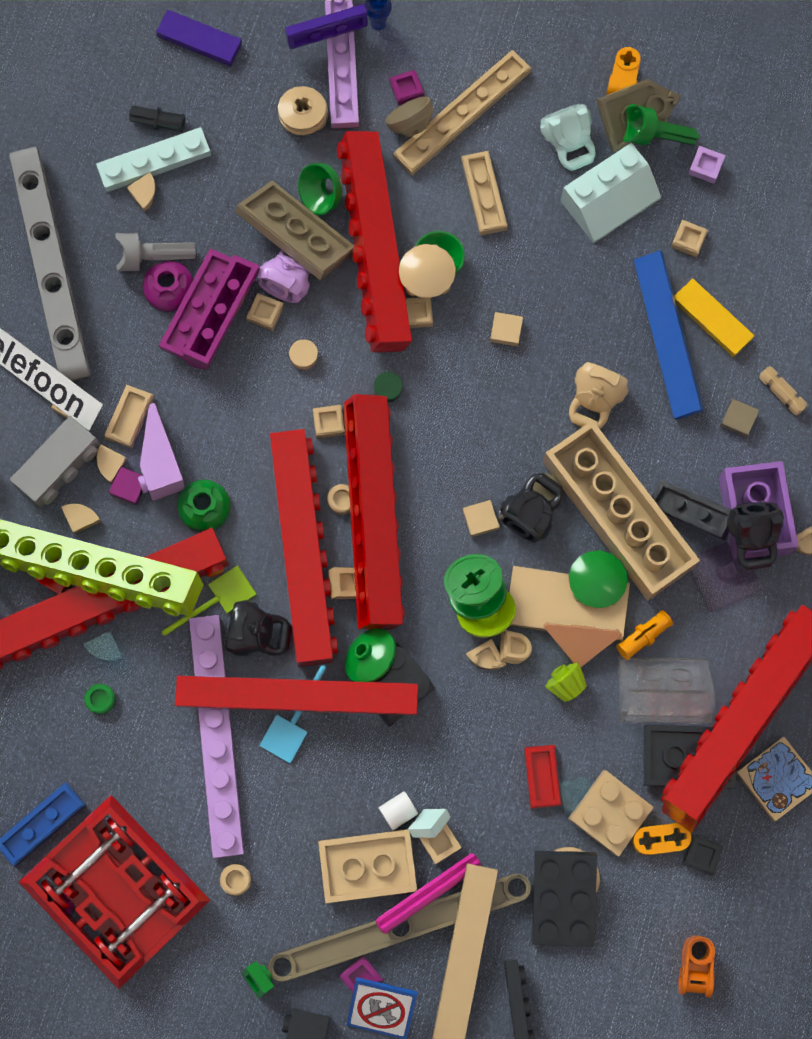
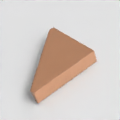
(581, 642)

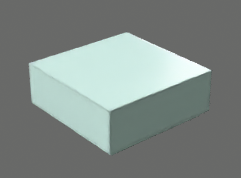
(429, 823)

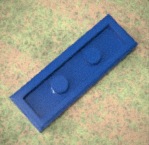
(40, 824)

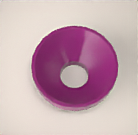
(166, 298)

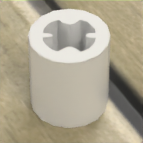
(398, 810)

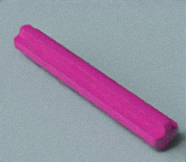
(425, 895)

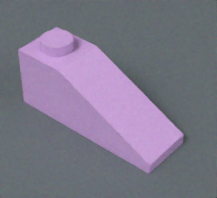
(157, 463)

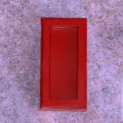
(542, 776)

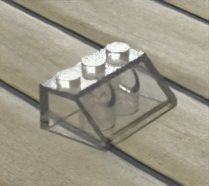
(665, 690)

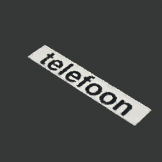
(48, 381)

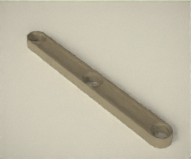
(369, 938)

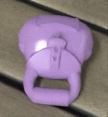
(284, 278)

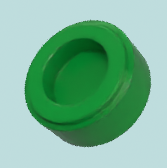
(100, 699)

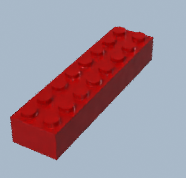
(741, 723)

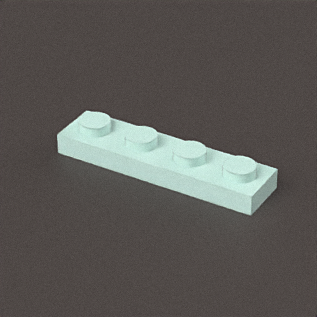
(154, 159)

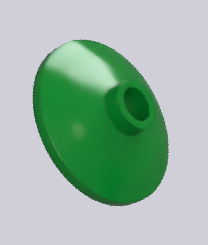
(370, 656)

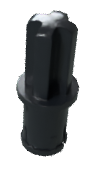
(157, 118)

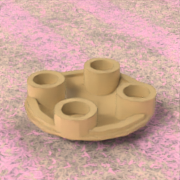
(427, 271)

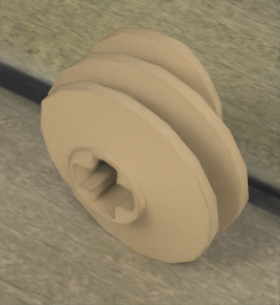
(298, 100)

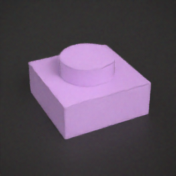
(706, 164)

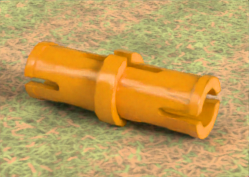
(644, 635)

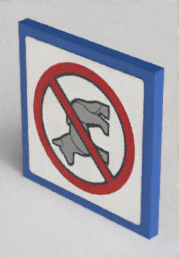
(381, 1008)

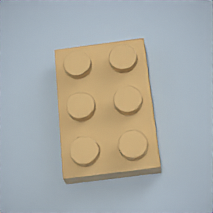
(367, 866)

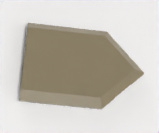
(644, 93)

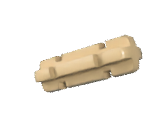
(783, 390)

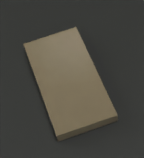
(295, 229)

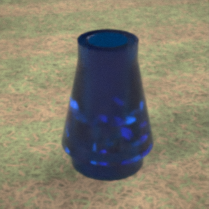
(378, 12)

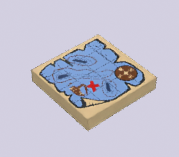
(777, 779)

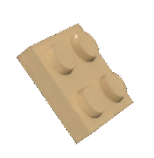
(610, 813)

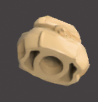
(597, 391)

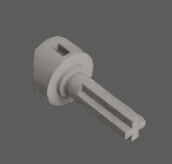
(135, 251)

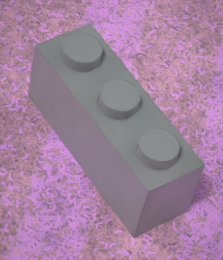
(56, 462)

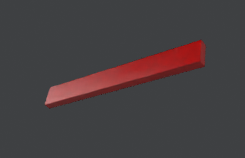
(296, 695)

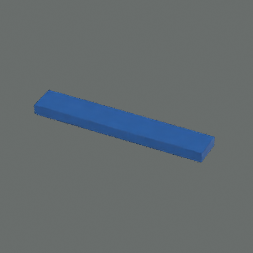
(668, 335)

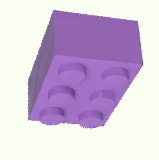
(760, 484)

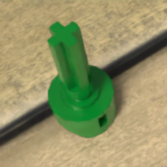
(643, 126)

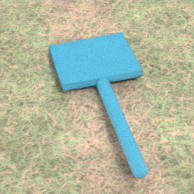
(284, 736)

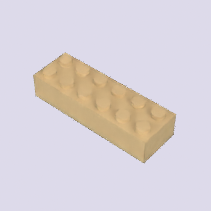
(620, 510)

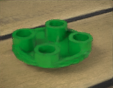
(598, 579)

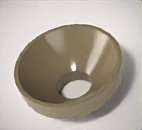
(411, 117)

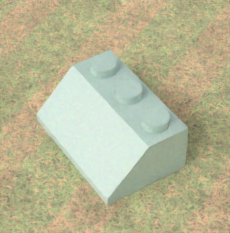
(611, 193)

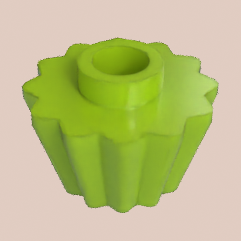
(567, 682)

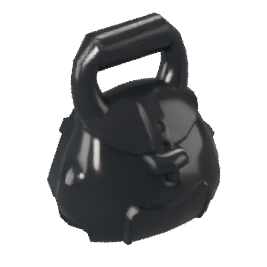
(529, 511)
(754, 529)
(252, 631)

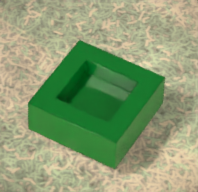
(258, 979)

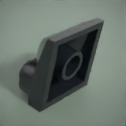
(405, 671)

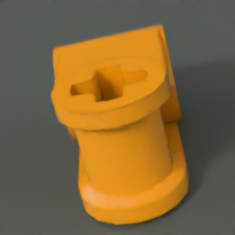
(624, 75)

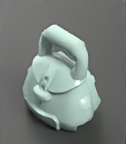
(569, 131)

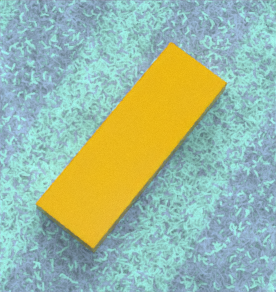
(713, 318)

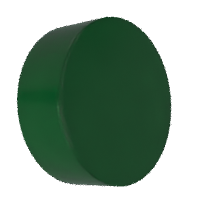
(388, 385)

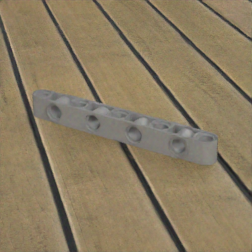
(49, 263)

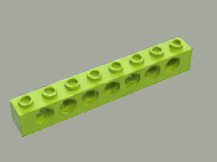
(74, 554)

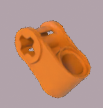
(697, 969)

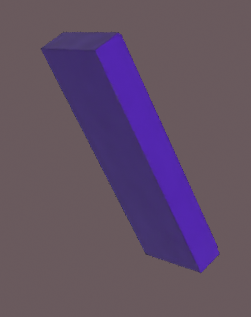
(326, 26)
(199, 37)

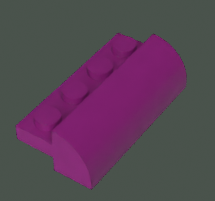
(209, 308)

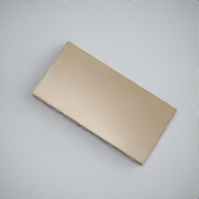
(547, 597)

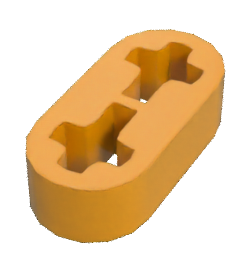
(662, 846)

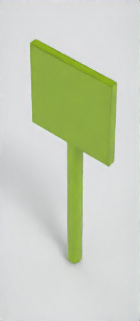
(227, 590)

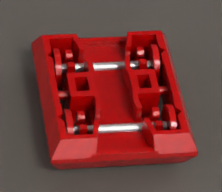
(114, 891)

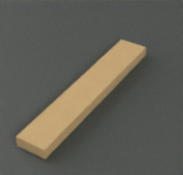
(462, 112)
(465, 952)

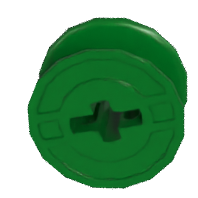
(475, 586)

